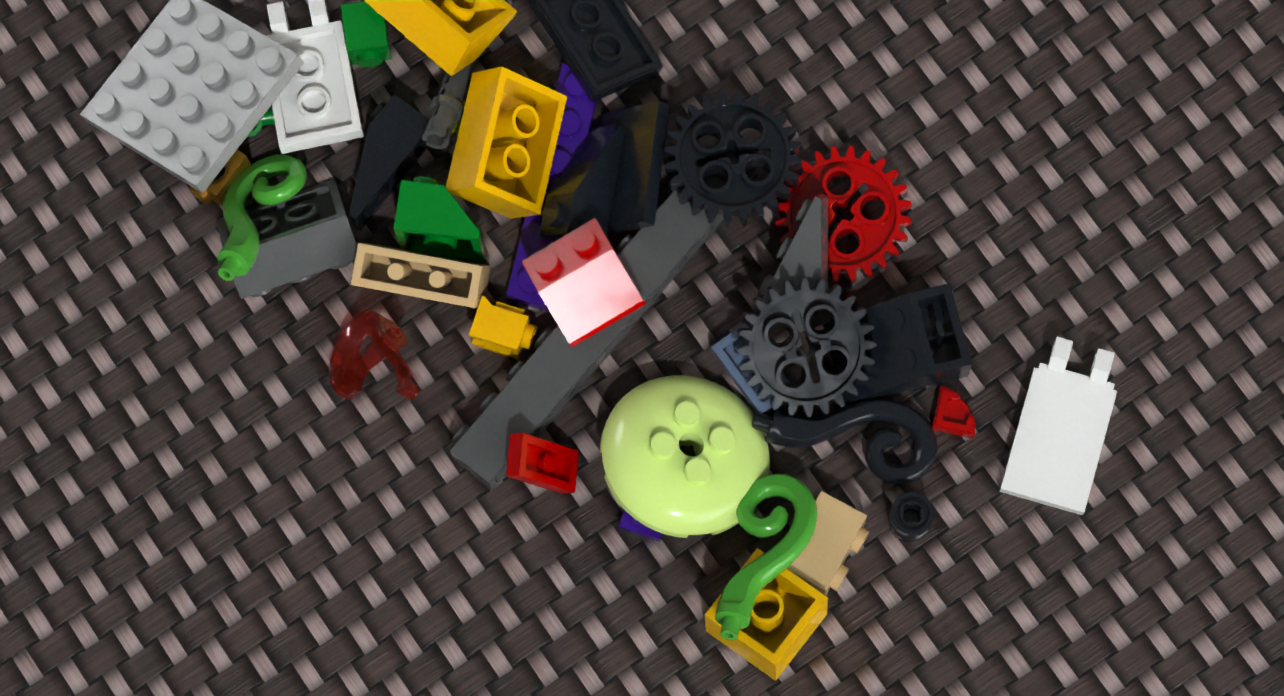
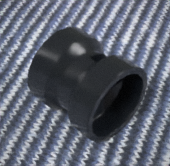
(910, 524)

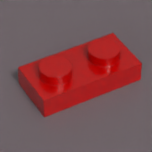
(542, 463)

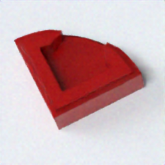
(953, 415)

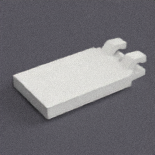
(321, 97)
(1061, 431)

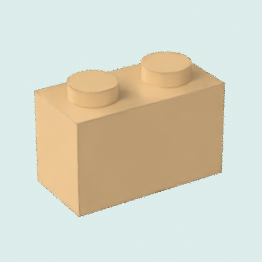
(836, 534)

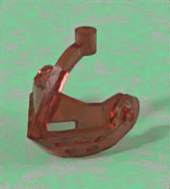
(350, 368)

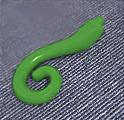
(244, 242)
(741, 591)

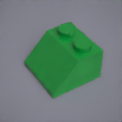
(434, 223)

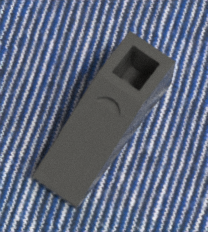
(804, 254)

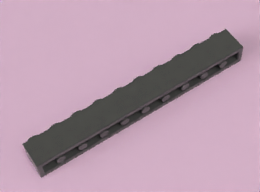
(558, 371)

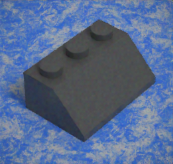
(297, 239)

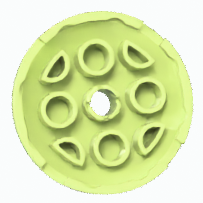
(660, 482)

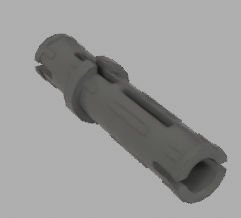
(447, 108)

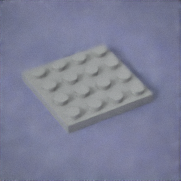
(192, 90)

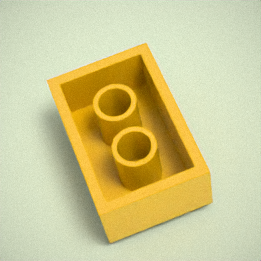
(506, 143)

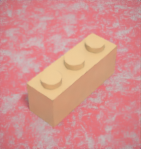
(420, 275)

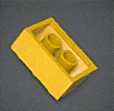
(447, 30)

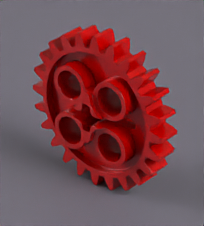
(876, 235)

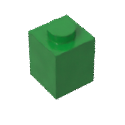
(365, 35)

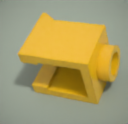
(502, 329)

